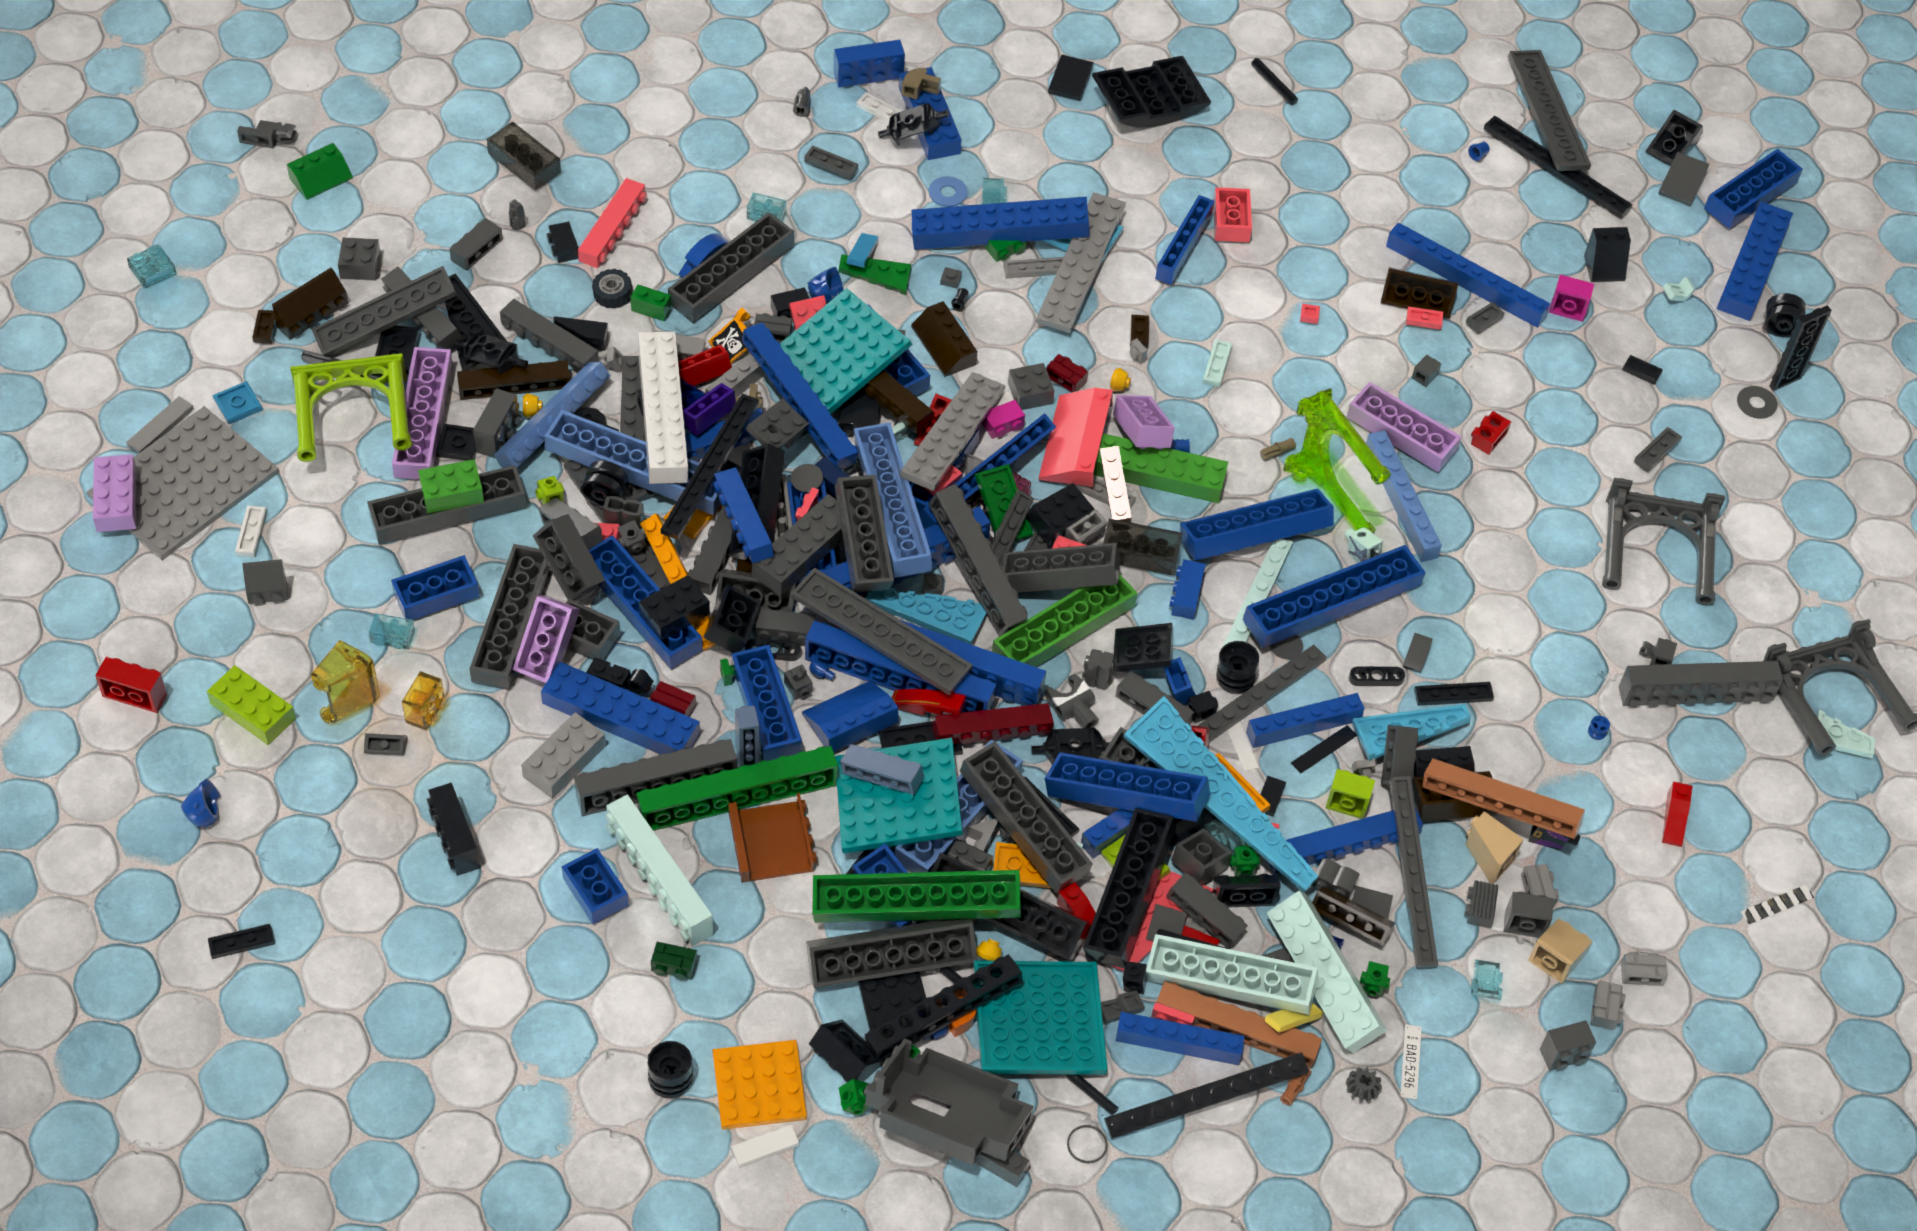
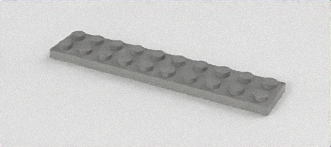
(1080, 264)
(952, 431)

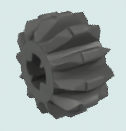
(1363, 1084)

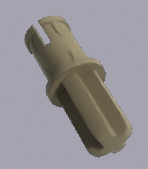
(1278, 448)

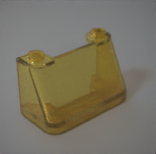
(348, 680)

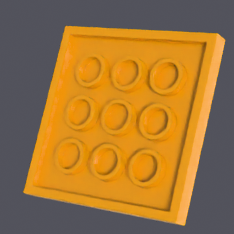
(759, 1084)

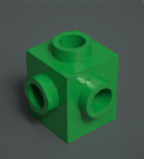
(1244, 860)
(1375, 979)
(853, 1097)

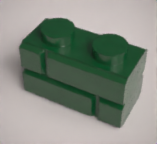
(673, 960)

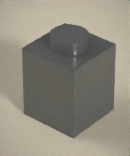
(1426, 370)

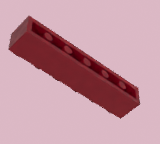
(994, 724)

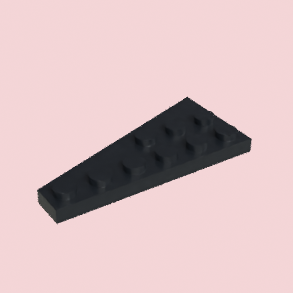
(468, 318)

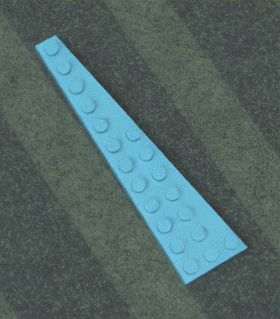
(1175, 747)

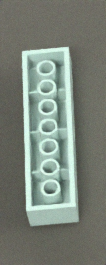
(659, 871)
(1232, 974)
(1337, 986)

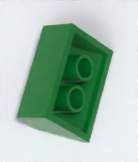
(319, 171)

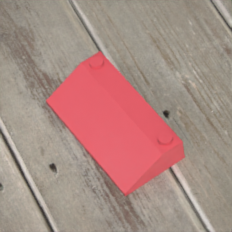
(1077, 437)

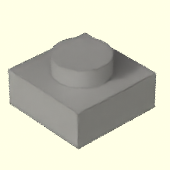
(1138, 351)

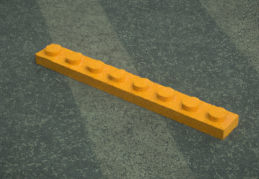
(671, 564)

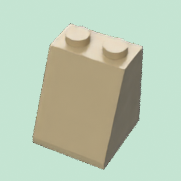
(1492, 845)
(1560, 950)

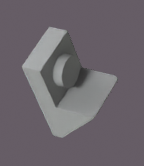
(983, 833)

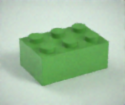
(451, 486)

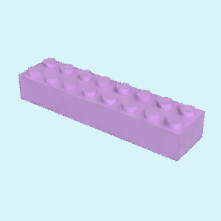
(425, 410)

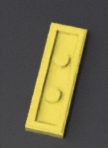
(1285, 1019)

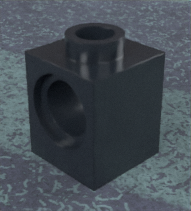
(1203, 706)
(1135, 977)

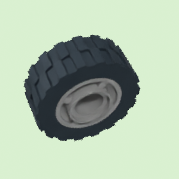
(612, 288)

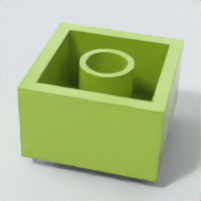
(1350, 794)

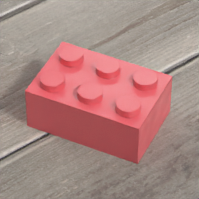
(1232, 214)

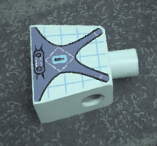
(1363, 544)

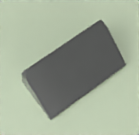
(385, 744)

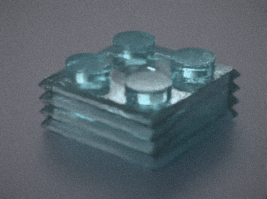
(151, 266)

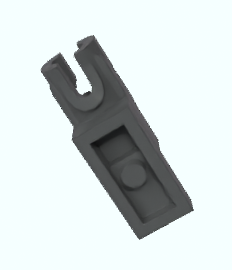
(267, 134)

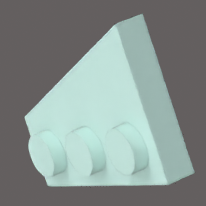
(1847, 739)

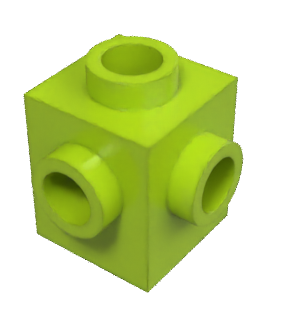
(549, 489)

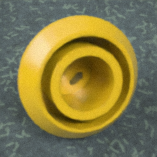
(1120, 380)
(531, 405)
(989, 950)

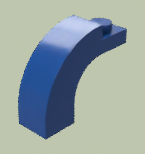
(701, 251)

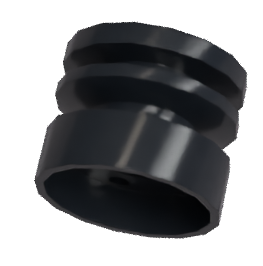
(1237, 666)
(670, 1069)

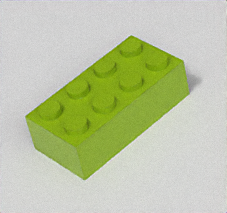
(251, 705)

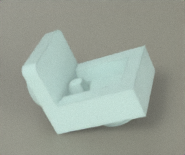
(1679, 291)

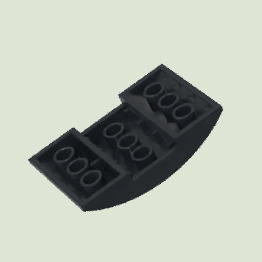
(1153, 93)

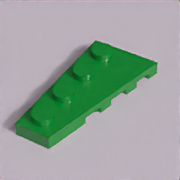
(887, 273)

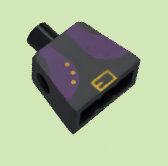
(1550, 839)

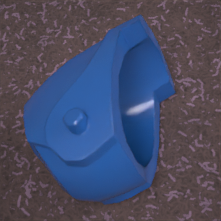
(827, 284)
(201, 804)

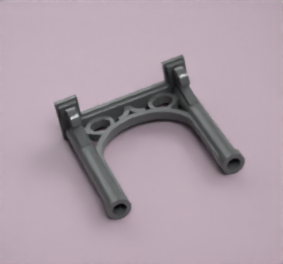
(1662, 512)
(1858, 646)

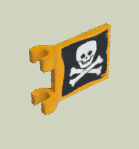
(731, 335)

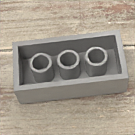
(563, 755)

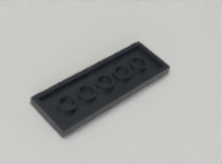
(1800, 347)

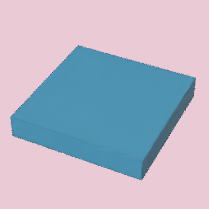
(237, 402)

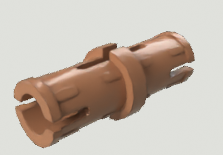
(1294, 1086)

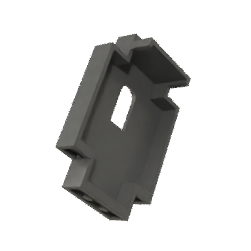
(981, 1113)

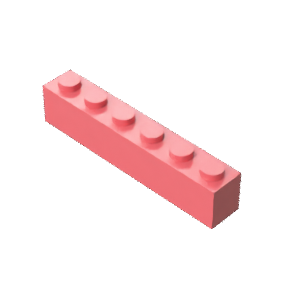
(612, 223)

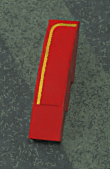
(925, 700)

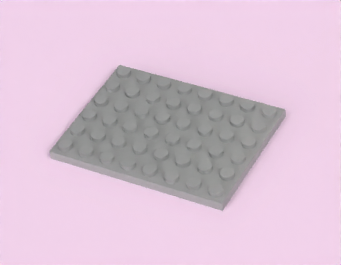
(193, 480)

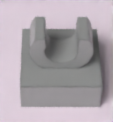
(613, 359)
(1364, 767)

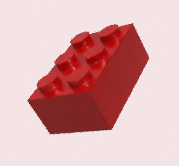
(131, 684)

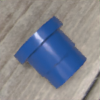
(1477, 151)

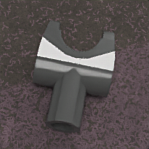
(1074, 702)

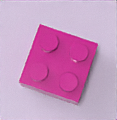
(1571, 298)

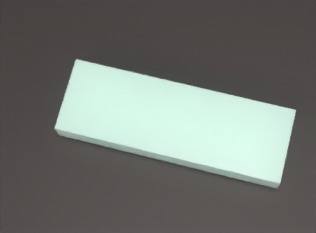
(1217, 363)

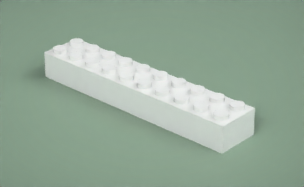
(662, 408)

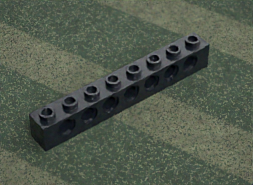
(956, 1007)

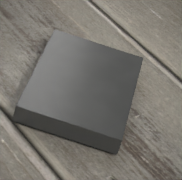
(1683, 178)

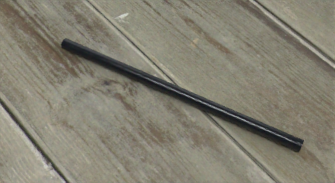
(1076, 1079)

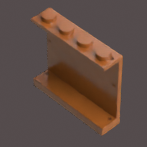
(772, 840)

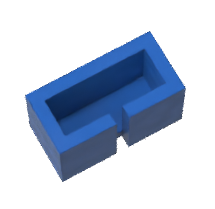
(1179, 681)

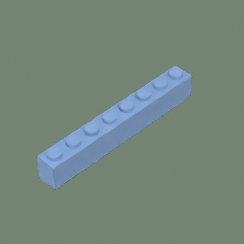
(569, 399)
(1405, 499)

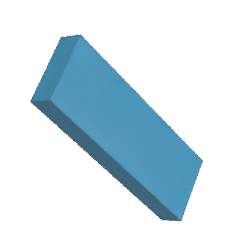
(862, 250)

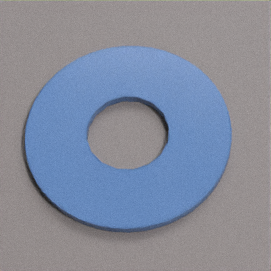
(956, 199)

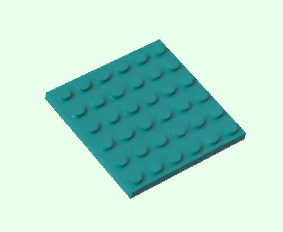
(843, 348)
(883, 815)
(1045, 1022)

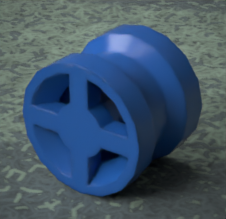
(1603, 726)

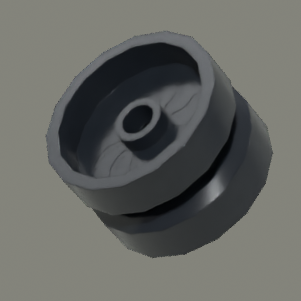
(1783, 313)
(603, 480)

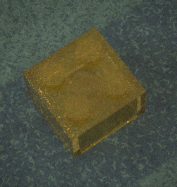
(423, 701)

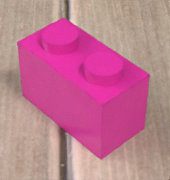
(1004, 419)

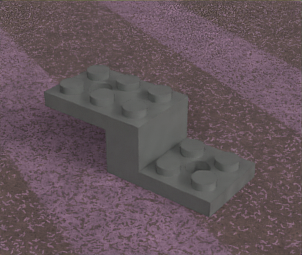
(778, 426)

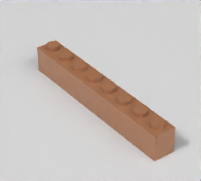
(1503, 798)
(1229, 1018)

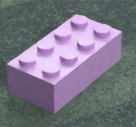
(1143, 421)
(114, 493)
(545, 638)

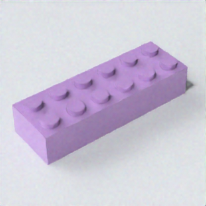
(1405, 426)

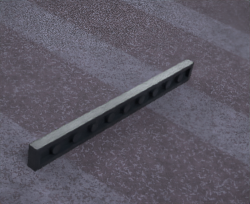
(1543, 158)
(710, 464)
(1206, 1095)

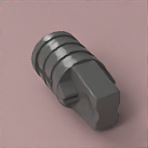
(802, 102)
(516, 215)

